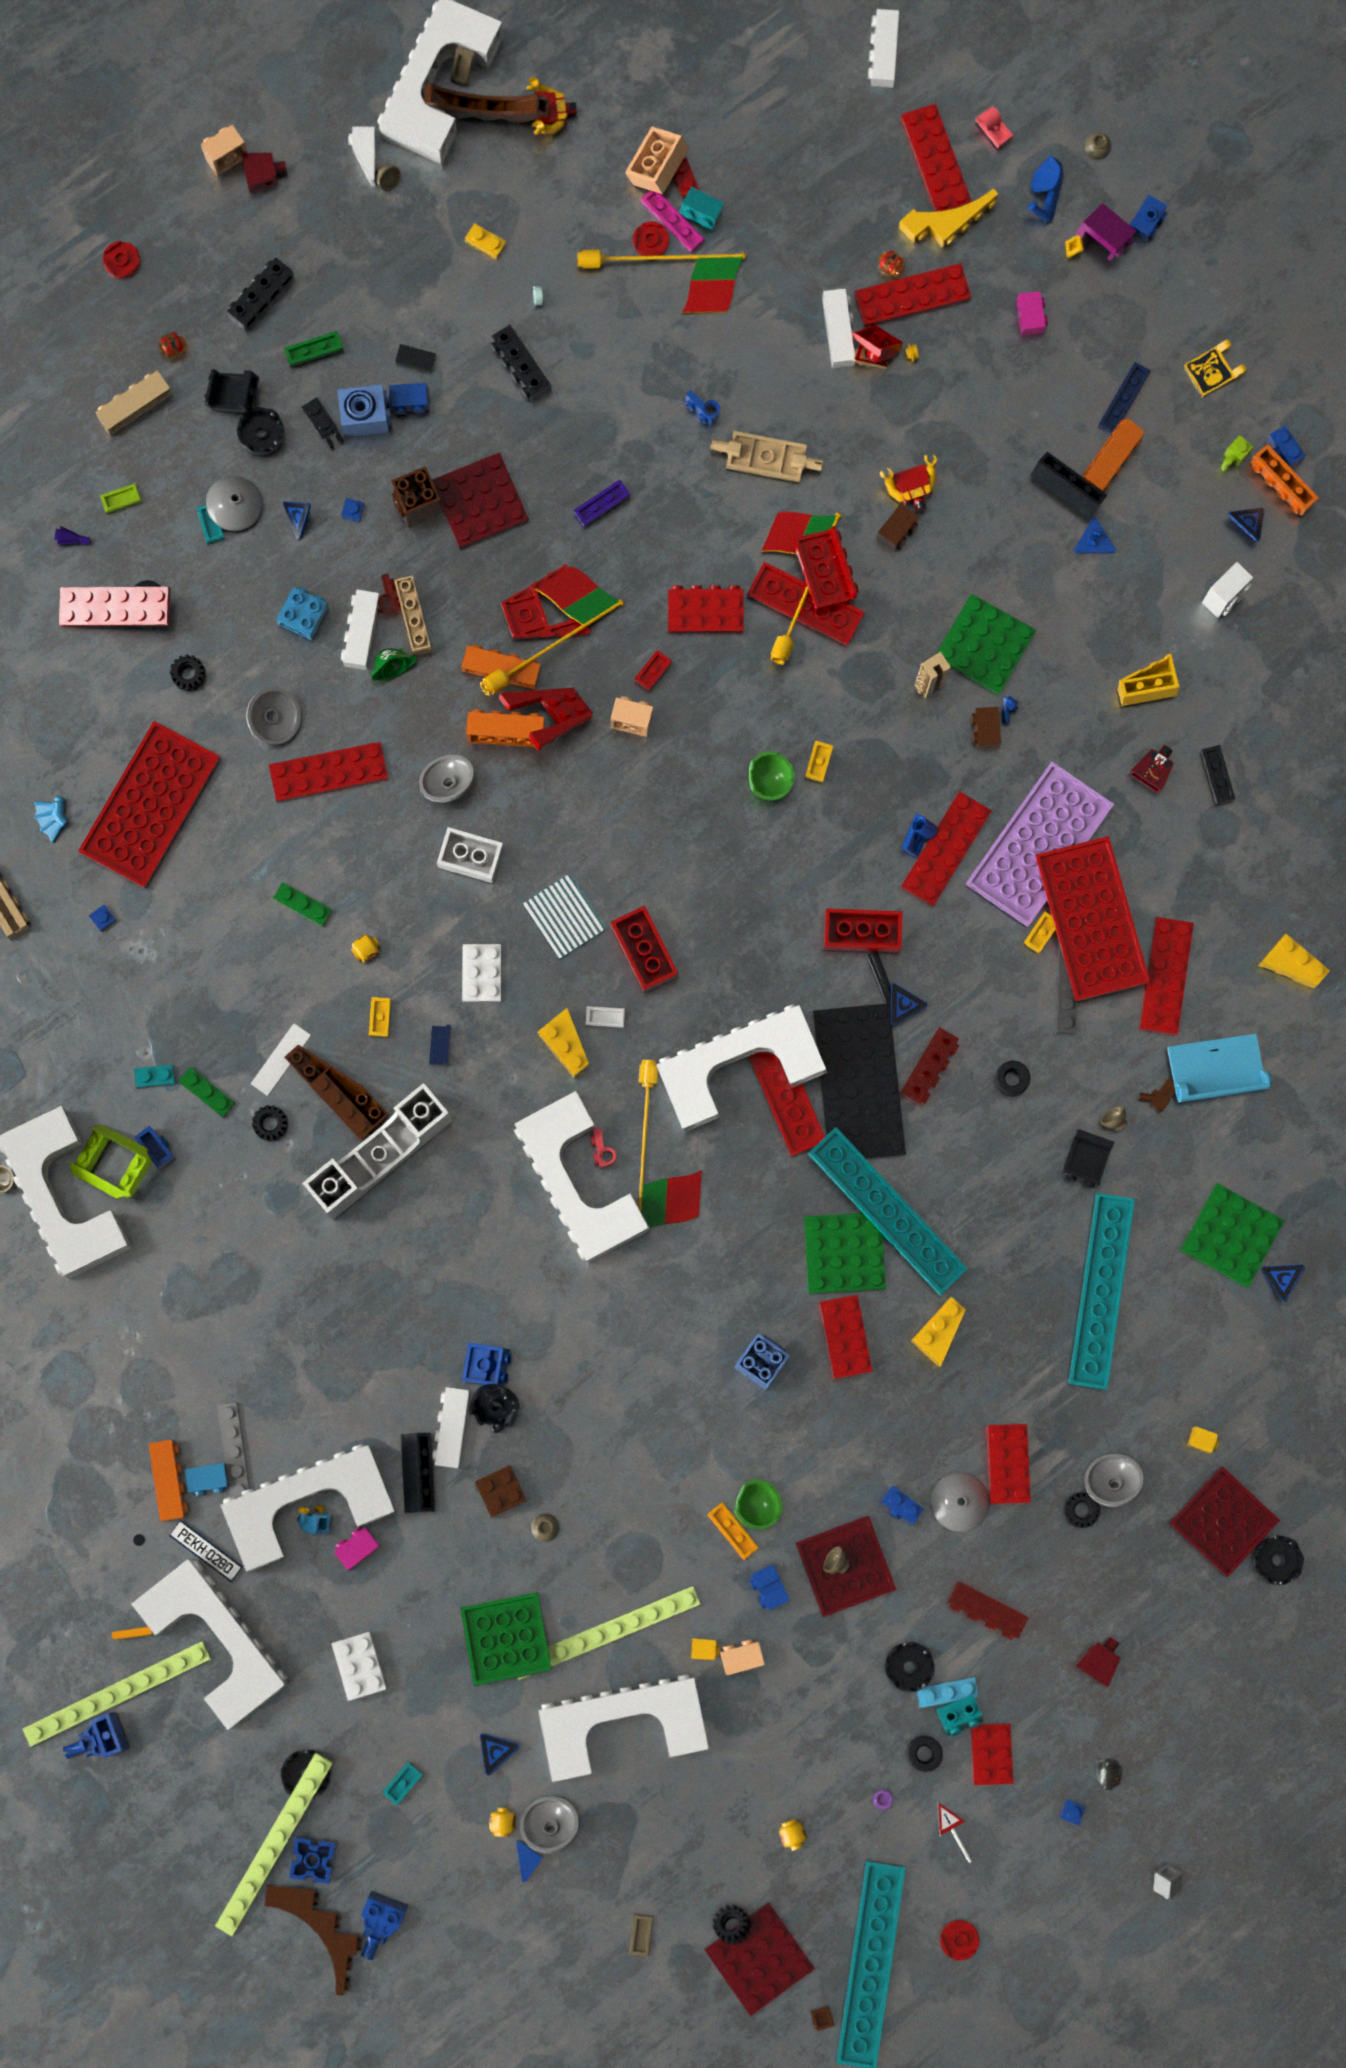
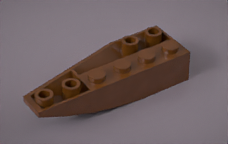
(341, 1093)

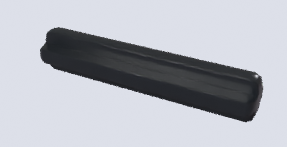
(881, 976)

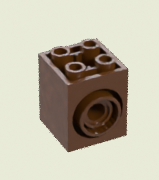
(416, 496)

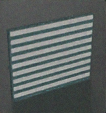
(564, 916)

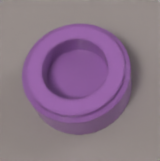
(882, 1799)

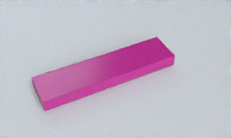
(673, 220)

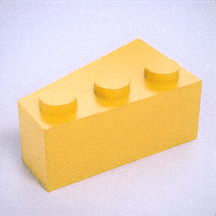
(1294, 962)
(939, 1331)

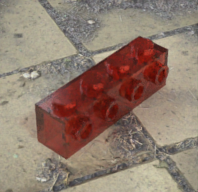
(929, 1066)
(986, 1609)

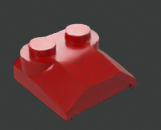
(878, 343)

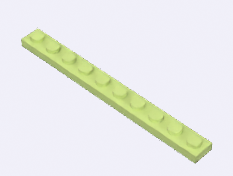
(622, 1626)
(116, 1693)
(274, 1844)

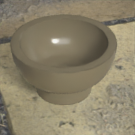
(1097, 145)
(387, 176)
(1114, 1118)
(6, 1179)
(545, 1527)
(836, 1561)

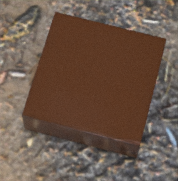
(822, 2018)

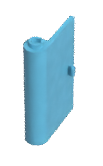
(1205, 1072)

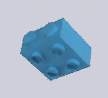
(302, 613)

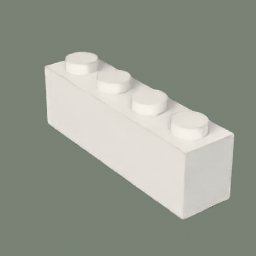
(885, 46)
(839, 328)
(361, 629)
(451, 1428)

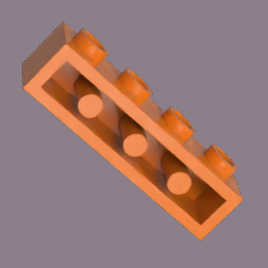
(1113, 453)
(1284, 480)
(484, 662)
(167, 1480)

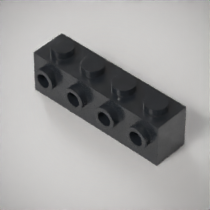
(260, 293)
(521, 363)
(1066, 483)
(417, 1472)

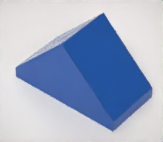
(528, 1859)

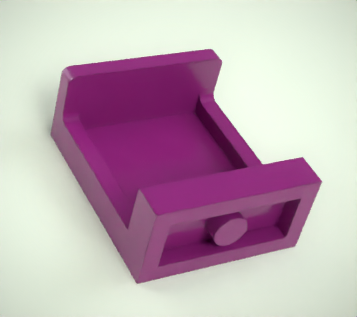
(1108, 230)

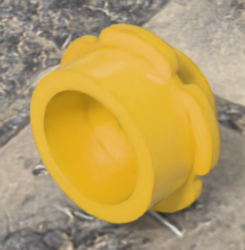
(911, 352)

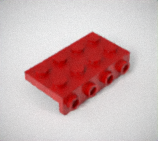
(826, 568)
(706, 608)

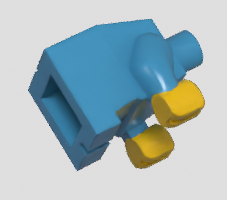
(314, 1523)

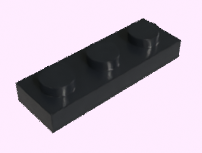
(1218, 774)

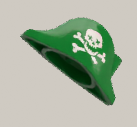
(391, 663)

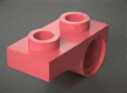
(992, 125)
(596, 1139)

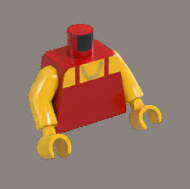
(557, 108)
(912, 484)

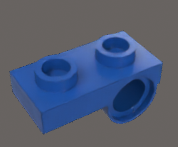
(695, 403)
(919, 831)

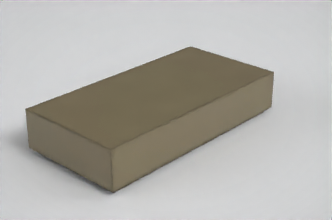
(462, 65)
(641, 1935)

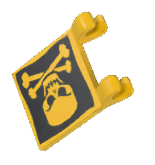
(1211, 369)

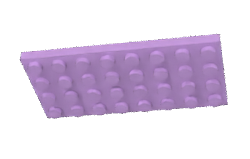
(1052, 816)

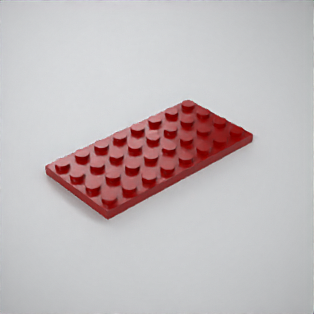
(149, 804)
(1092, 918)

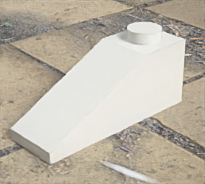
(364, 147)

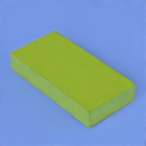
(120, 498)

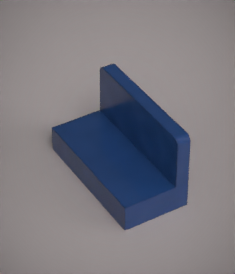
(440, 1045)

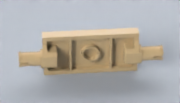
(766, 456)

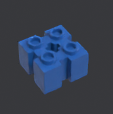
(769, 1587)
(302, 1867)

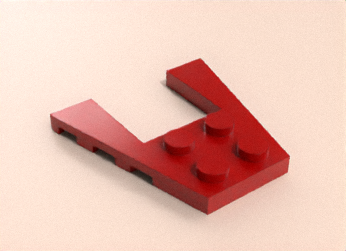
(527, 618)
(562, 704)

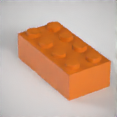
(502, 728)

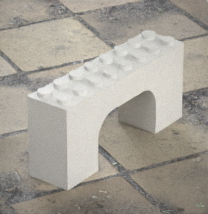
(407, 117)
(690, 1072)
(545, 1140)
(29, 1155)
(346, 1180)
(349, 1474)
(253, 1673)
(671, 1702)

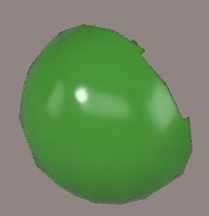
(771, 775)
(758, 1504)

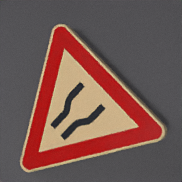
(861, 358)

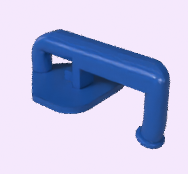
(1047, 178)

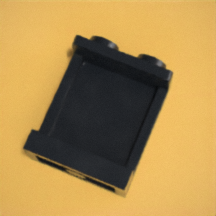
(231, 391)
(1087, 1158)

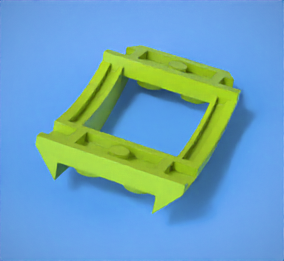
(93, 1150)

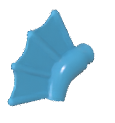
(51, 816)

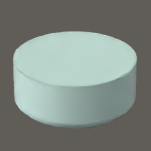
(538, 295)

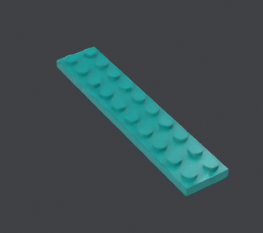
(887, 1211)
(1101, 1291)
(870, 1965)

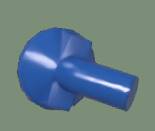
(1009, 704)

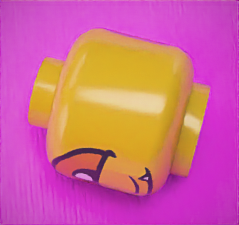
(365, 948)
(502, 1822)
(793, 1834)

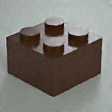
(500, 1491)

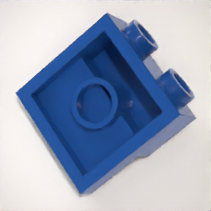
(486, 1364)

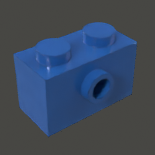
(1148, 217)
(409, 398)
(1286, 446)
(156, 1147)
(901, 1505)

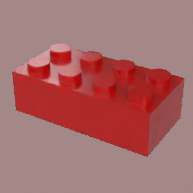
(863, 930)
(644, 949)
(845, 1337)
(1008, 1464)

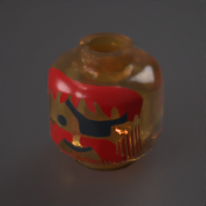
(891, 264)
(172, 345)

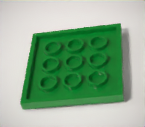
(985, 643)
(1232, 1235)
(843, 1254)
(505, 1639)

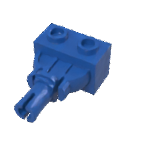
(103, 1737)
(381, 1917)

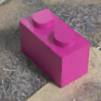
(1031, 313)
(356, 1548)

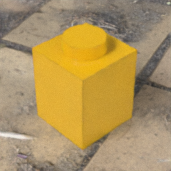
(1203, 1440)
(704, 1649)

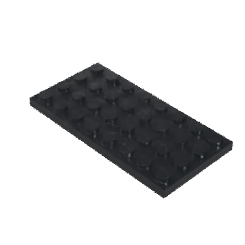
(861, 1078)

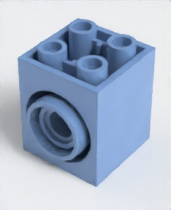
(364, 410)
(762, 1360)

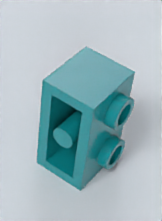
(701, 208)
(960, 1715)

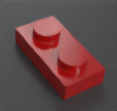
(685, 178)
(653, 670)

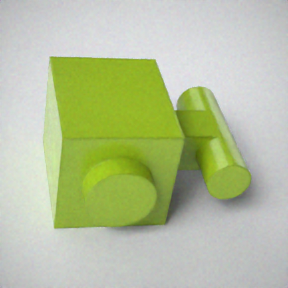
(1236, 452)

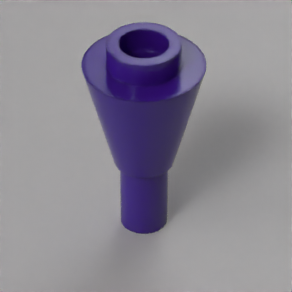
(66, 536)

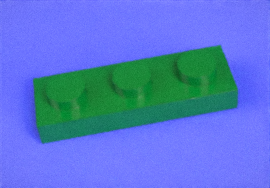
(313, 348)
(302, 904)
(206, 1092)

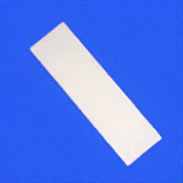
(277, 1064)

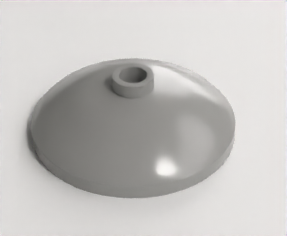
(234, 514)
(284, 715)
(446, 778)
(1114, 1471)
(945, 1504)
(545, 1815)

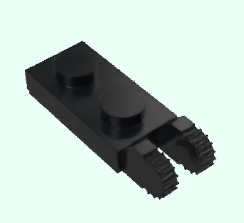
(321, 421)

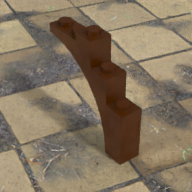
(488, 108)
(301, 1903)

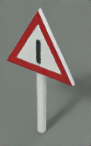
(949, 1821)

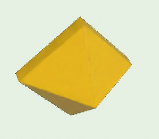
(1074, 246)

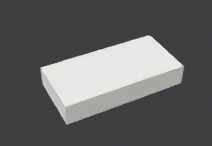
(605, 1017)

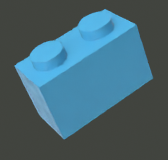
(206, 1478)

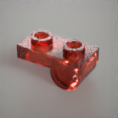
(389, 586)

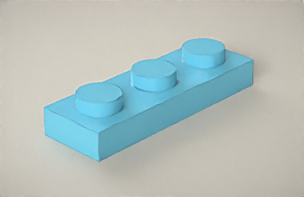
(947, 1692)

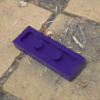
(601, 503)

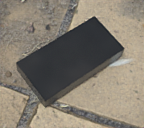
(415, 358)

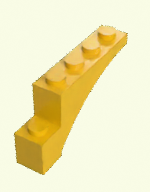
(946, 224)

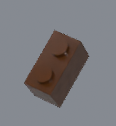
(897, 527)
(986, 727)

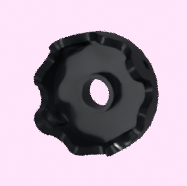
(260, 418)
(496, 1416)
(1292, 1560)
(913, 1653)
(292, 1770)

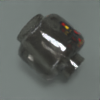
(1109, 1774)

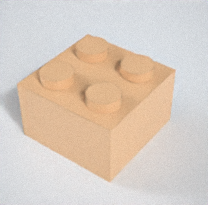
(224, 149)
(631, 716)
(741, 1657)

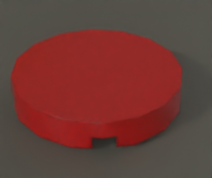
(651, 239)
(121, 259)
(959, 1940)

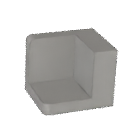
(1168, 1881)

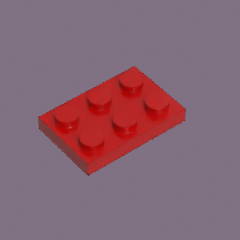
(992, 1754)

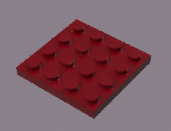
(480, 500)
(1224, 1521)
(867, 1569)
(762, 1963)

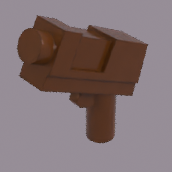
(1160, 1098)

